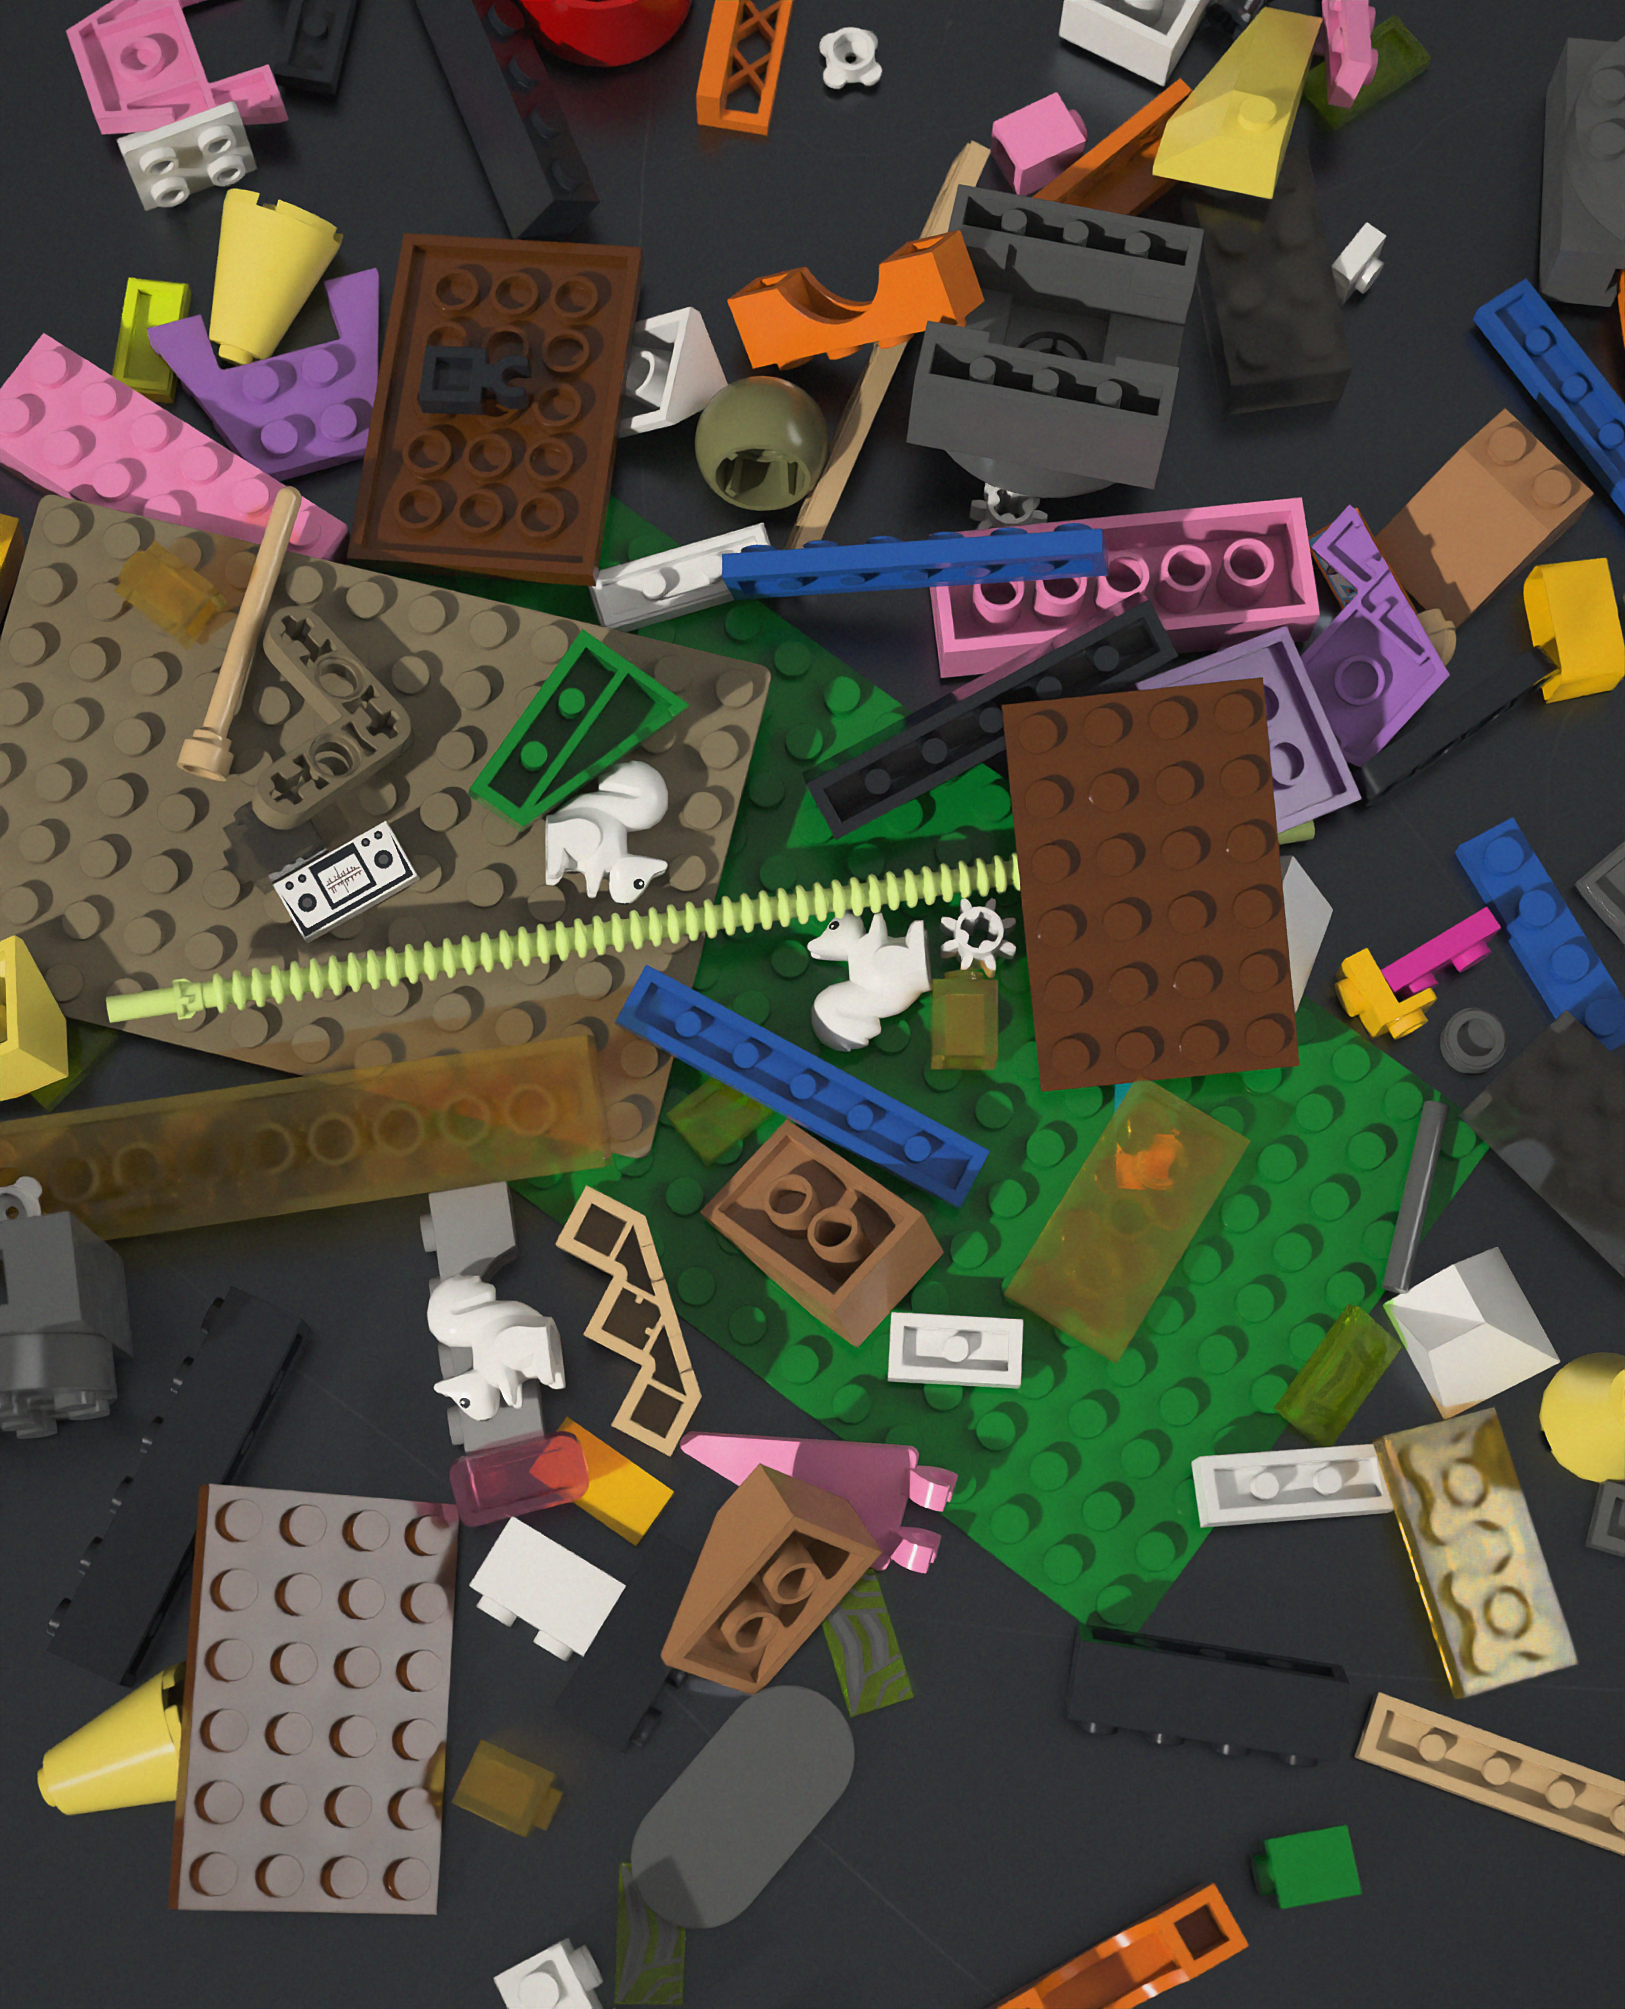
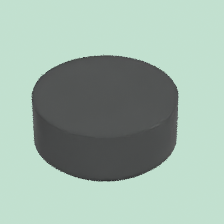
(1473, 1041)

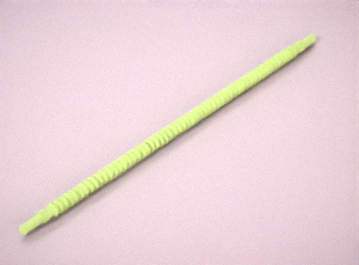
(189, 997)

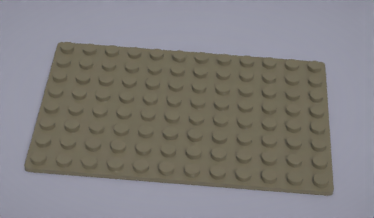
(121, 854)

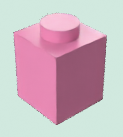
(1037, 143)

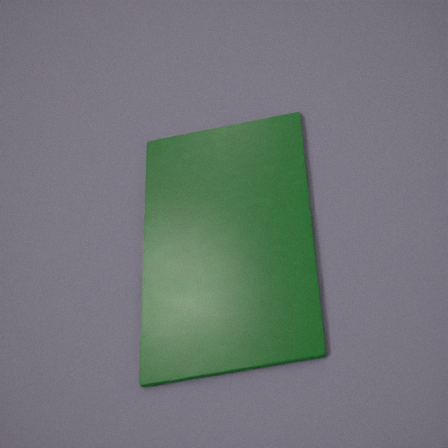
(1089, 1461)

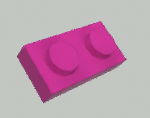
(1458, 946)

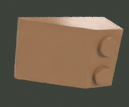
(1482, 520)
(824, 1232)
(766, 1579)

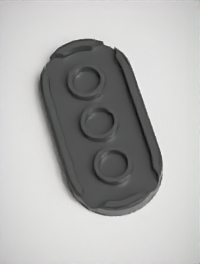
(742, 1807)

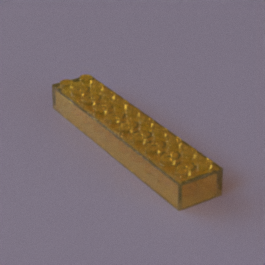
(317, 1139)

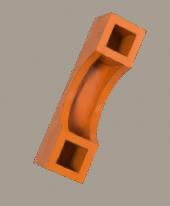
(794, 316)
(1141, 1958)

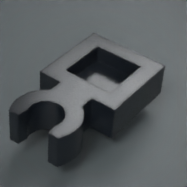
(462, 379)

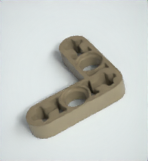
(344, 735)

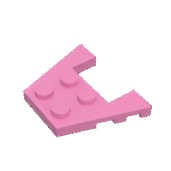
(148, 73)

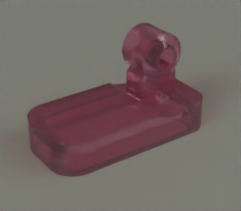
(519, 1478)

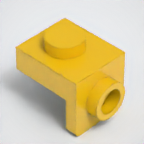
(1367, 994)

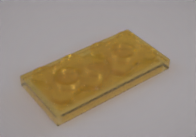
(1127, 1218)
(1474, 1552)

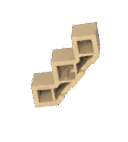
(635, 1318)

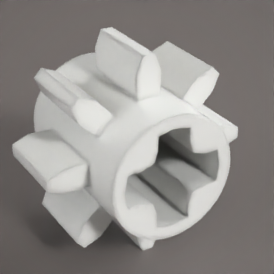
(1010, 504)
(966, 925)

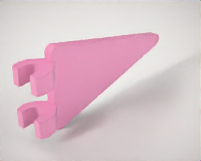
(869, 1475)

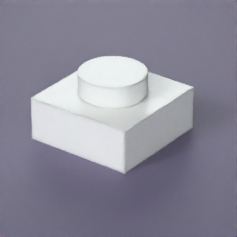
(1359, 263)

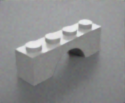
(478, 1236)

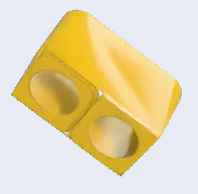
(1577, 625)

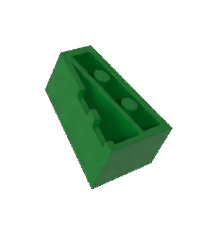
(573, 731)

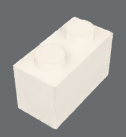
(546, 1588)

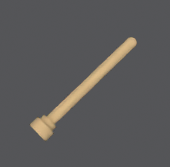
(208, 750)

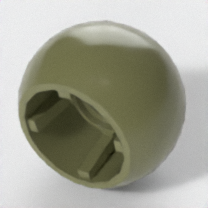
(762, 443)

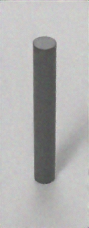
(1415, 1197)

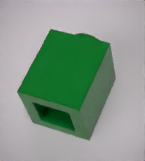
(1306, 1867)

